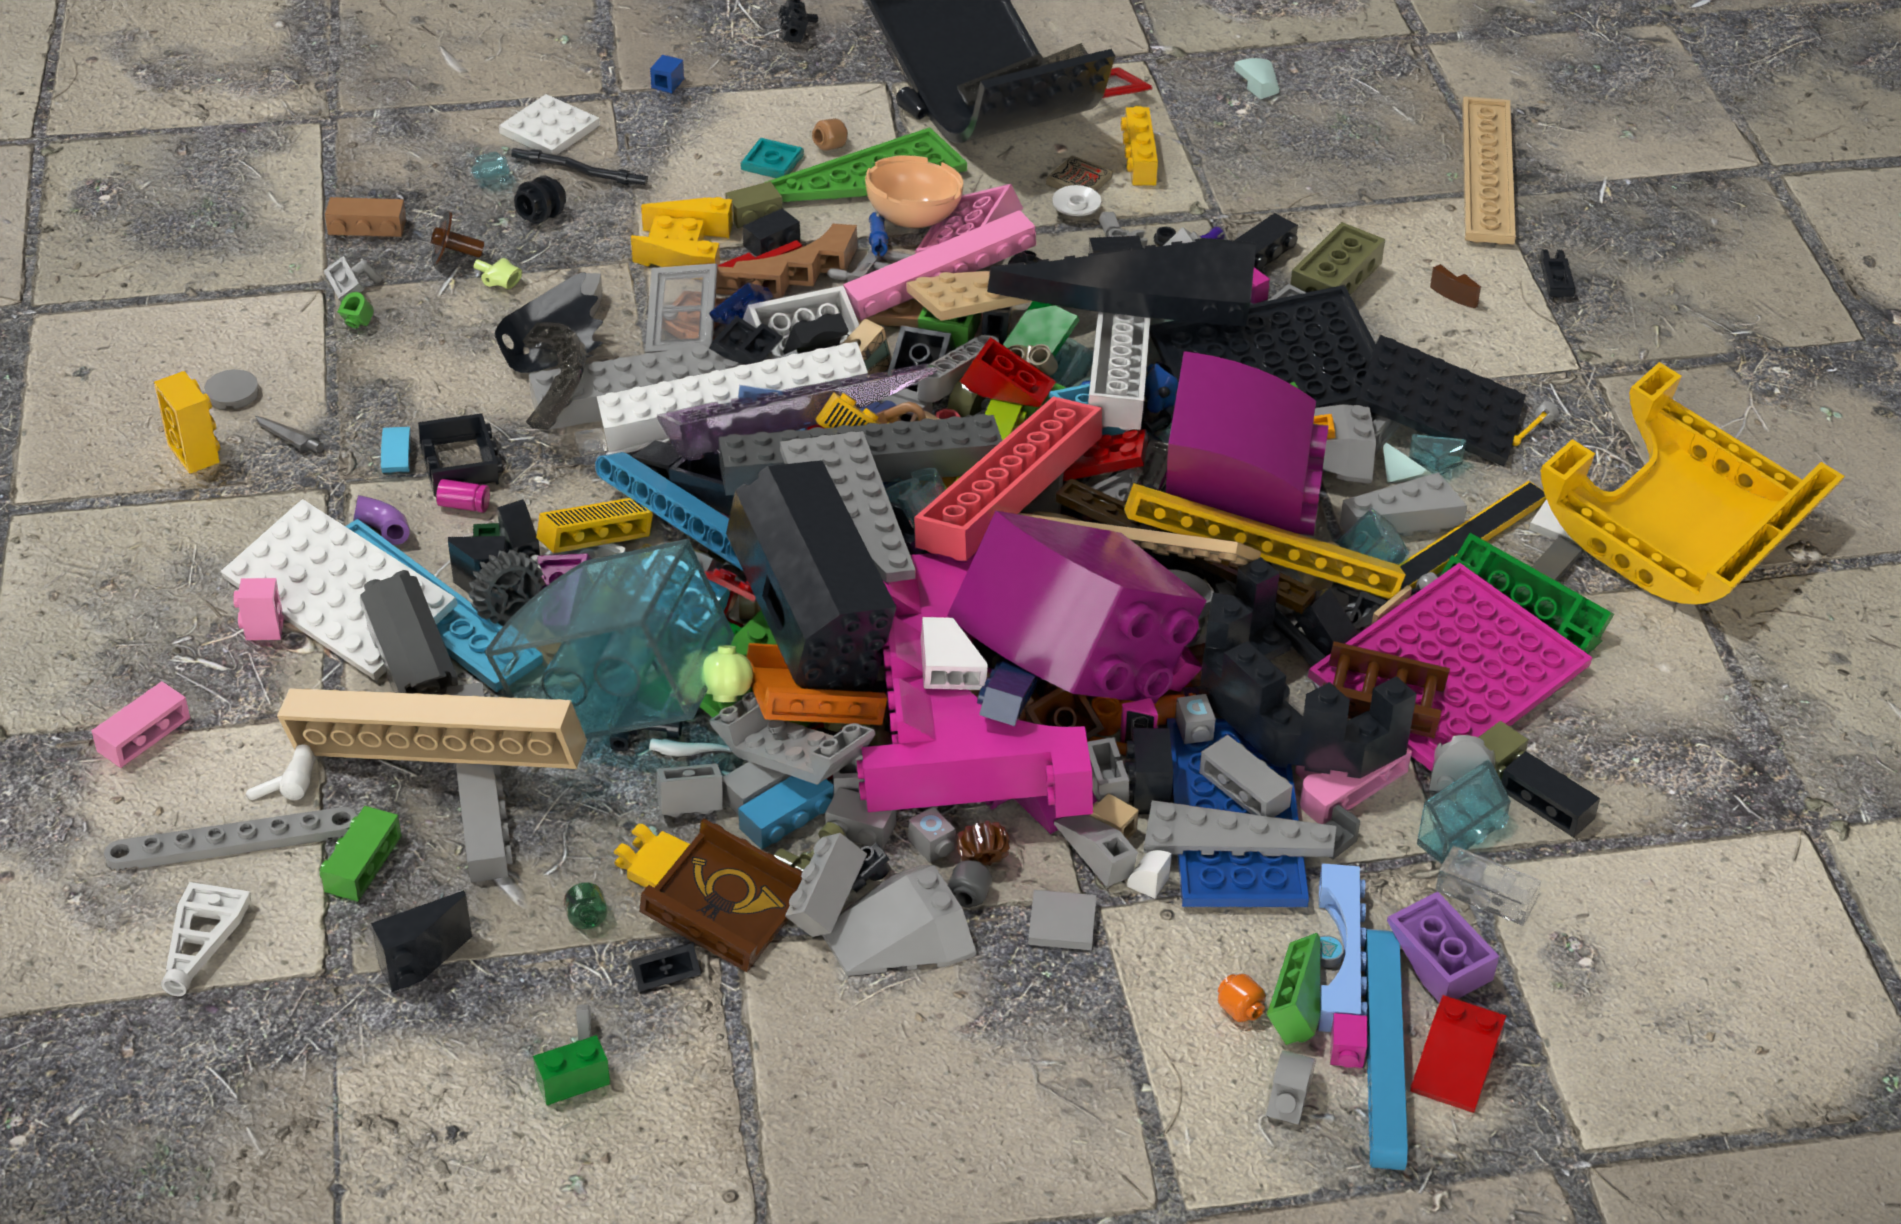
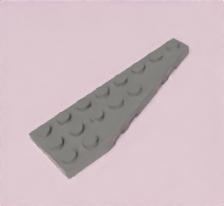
(863, 494)

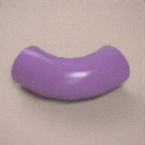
(383, 517)

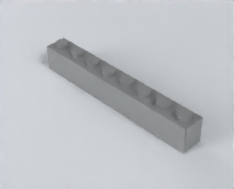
(482, 811)

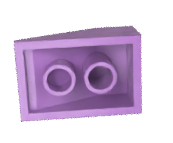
(1443, 948)

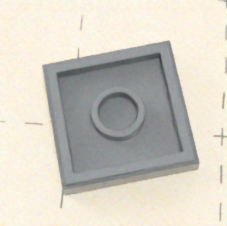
(1062, 920)

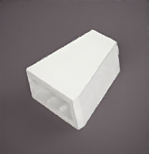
(950, 657)

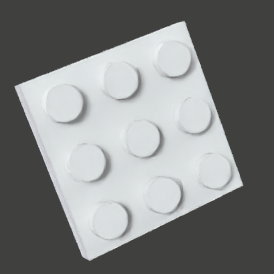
(549, 125)

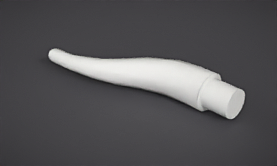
(680, 749)

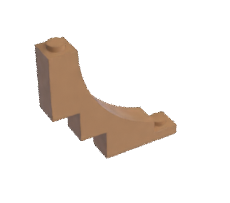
(797, 267)

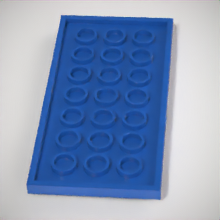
(1225, 877)

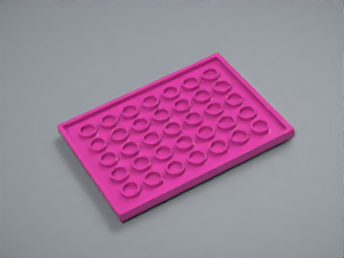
(1495, 650)

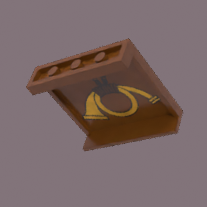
(724, 896)

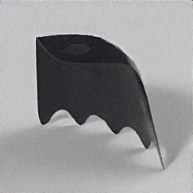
(560, 305)

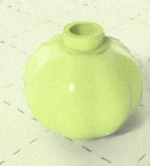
(727, 674)

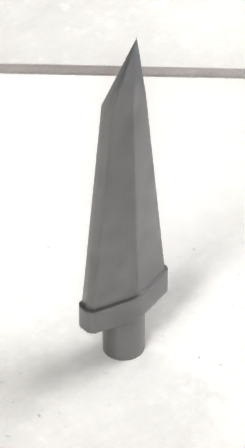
(296, 437)

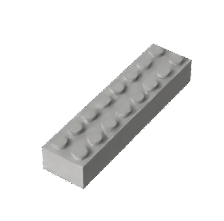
(623, 375)

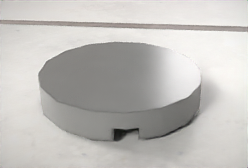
(232, 388)

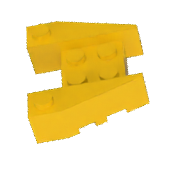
(679, 232)

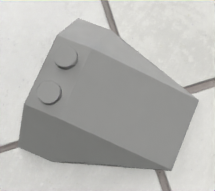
(1354, 445)
(900, 924)

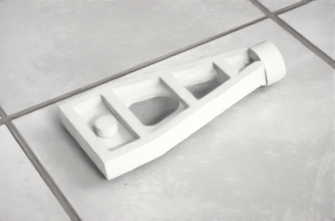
(202, 901)

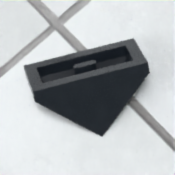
(665, 966)

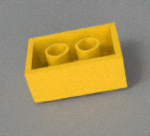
(187, 421)

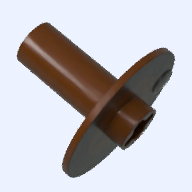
(444, 238)

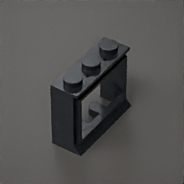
(457, 430)

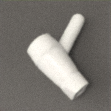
(294, 780)

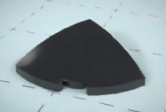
(1357, 605)

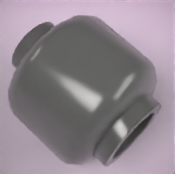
(970, 883)

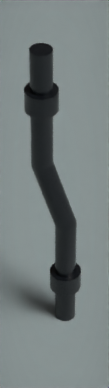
(621, 176)

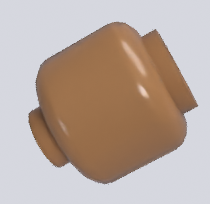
(830, 134)

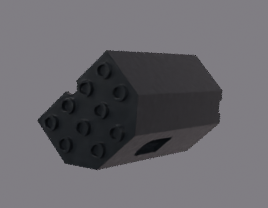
(812, 576)

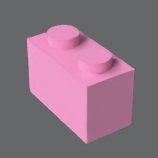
(259, 609)

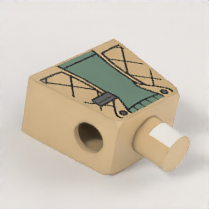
(872, 345)

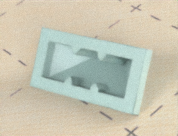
(1401, 467)

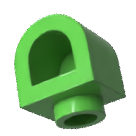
(356, 310)

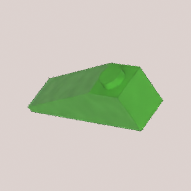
(1297, 992)

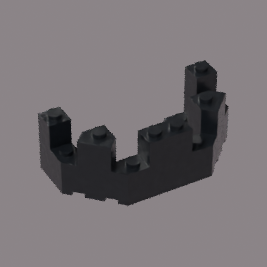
(1250, 690)

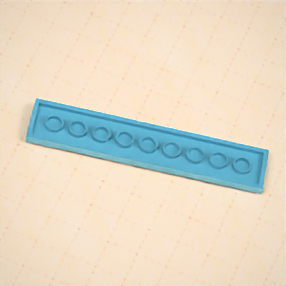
(462, 629)

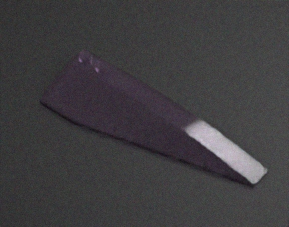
(698, 427)

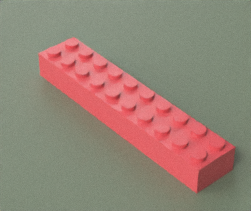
(1008, 477)

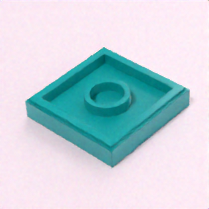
(772, 158)

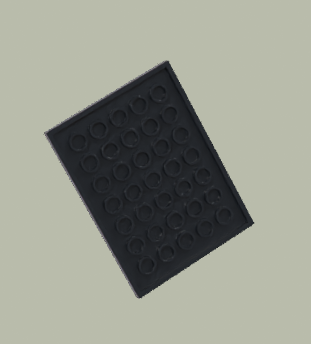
(1298, 338)

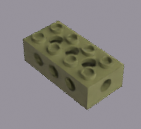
(1340, 259)

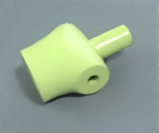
(499, 274)

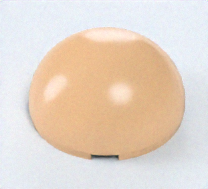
(913, 190)

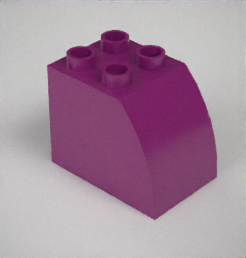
(1245, 444)
(1077, 607)

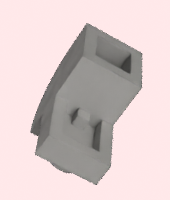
(1290, 1086)

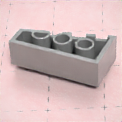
(1410, 506)

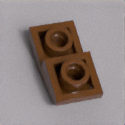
(1457, 289)

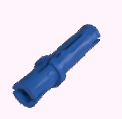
(878, 237)

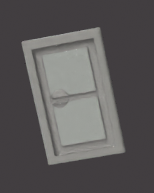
(681, 307)

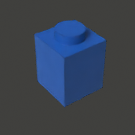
(667, 73)

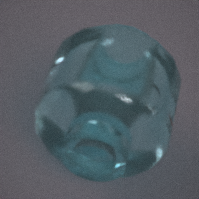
(490, 168)

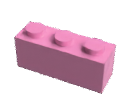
(141, 724)

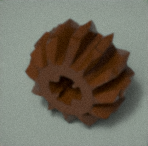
(983, 843)

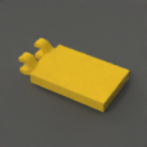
(654, 857)

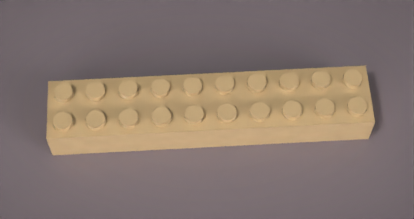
(434, 727)

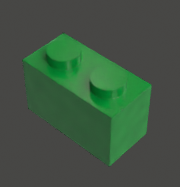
(571, 1070)

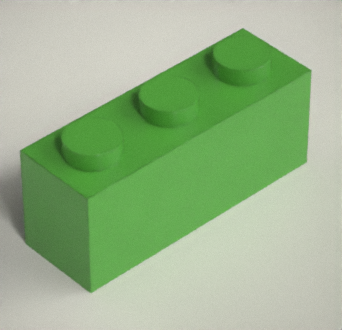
(360, 853)

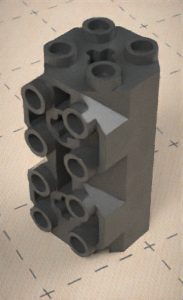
(407, 636)

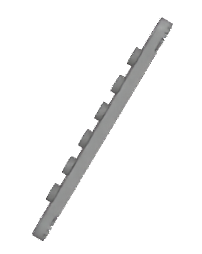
(228, 839)

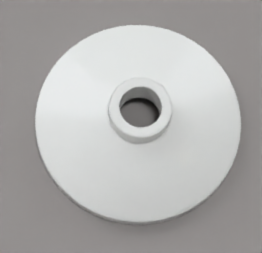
(1076, 200)

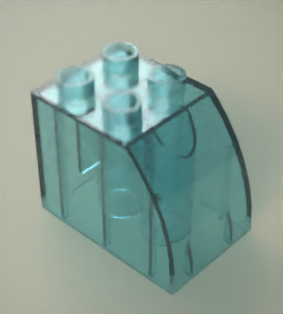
(617, 640)

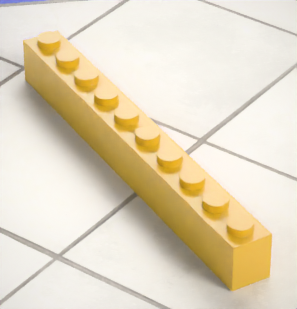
(1275, 544)

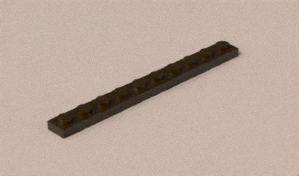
(1111, 511)

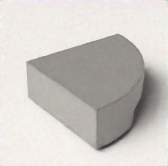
(584, 1021)

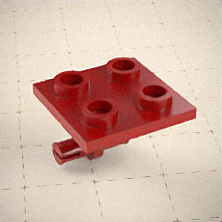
(727, 579)

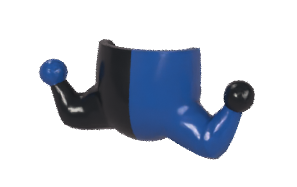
(1160, 387)

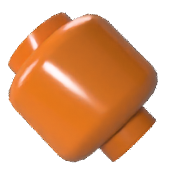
(1241, 997)

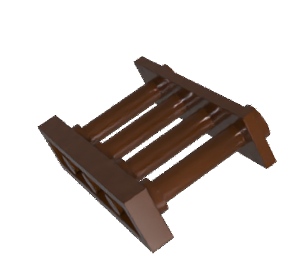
(1388, 666)

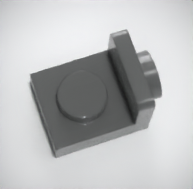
(1346, 829)

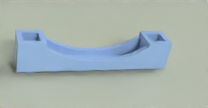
(1340, 895)

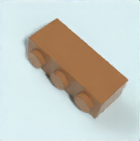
(365, 217)

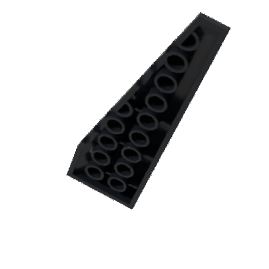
(1170, 282)

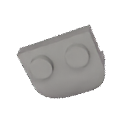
(1457, 759)

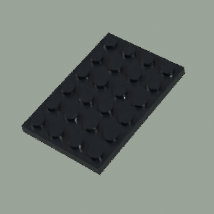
(1441, 399)

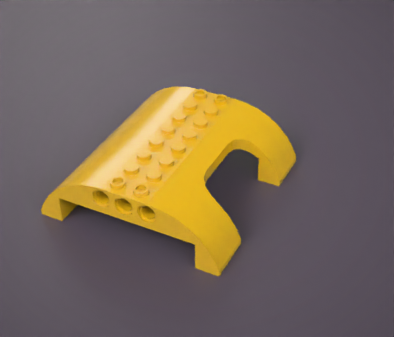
(1692, 513)

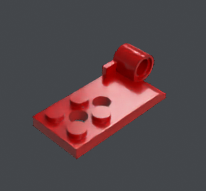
(1111, 455)

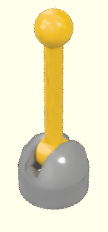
(1541, 416)

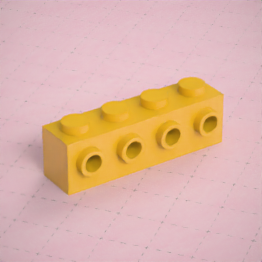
(1139, 145)

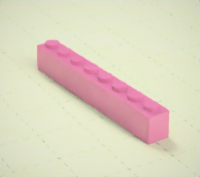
(960, 254)

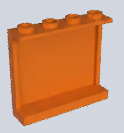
(785, 700)

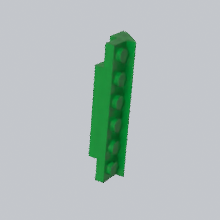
(1542, 596)

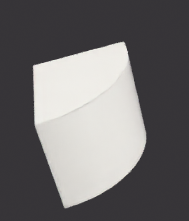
(1151, 873)

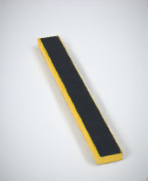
(1483, 525)

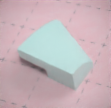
(1259, 76)

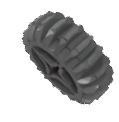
(505, 571)

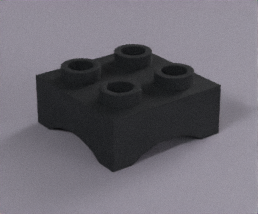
(816, 334)

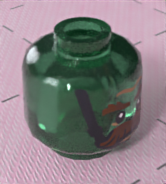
(585, 905)

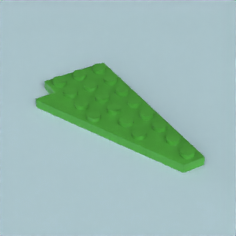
(847, 174)

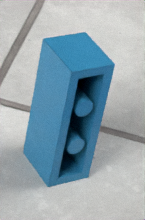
(783, 809)

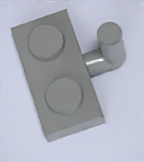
(345, 277)

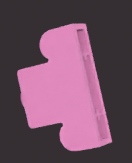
(1325, 791)

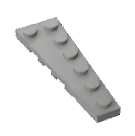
(1188, 827)

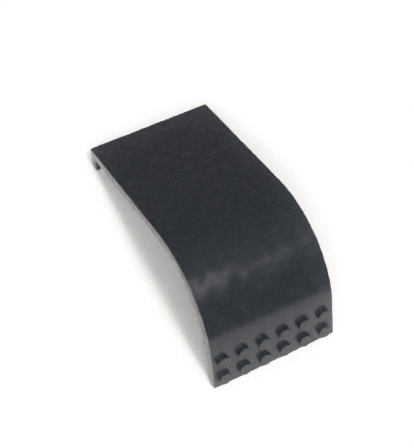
(962, 40)

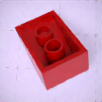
(1006, 376)
(1458, 1053)

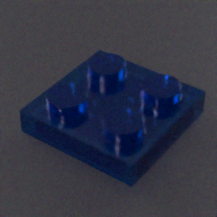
(738, 303)

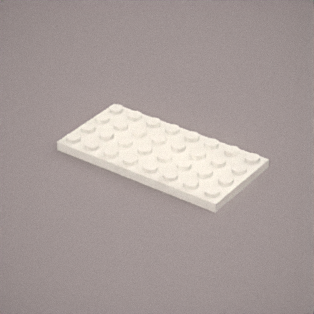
(321, 578)

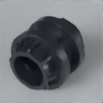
(540, 199)

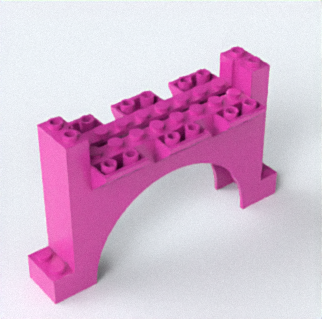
(942, 743)

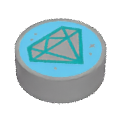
(1330, 951)

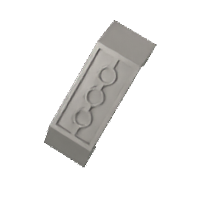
(787, 745)

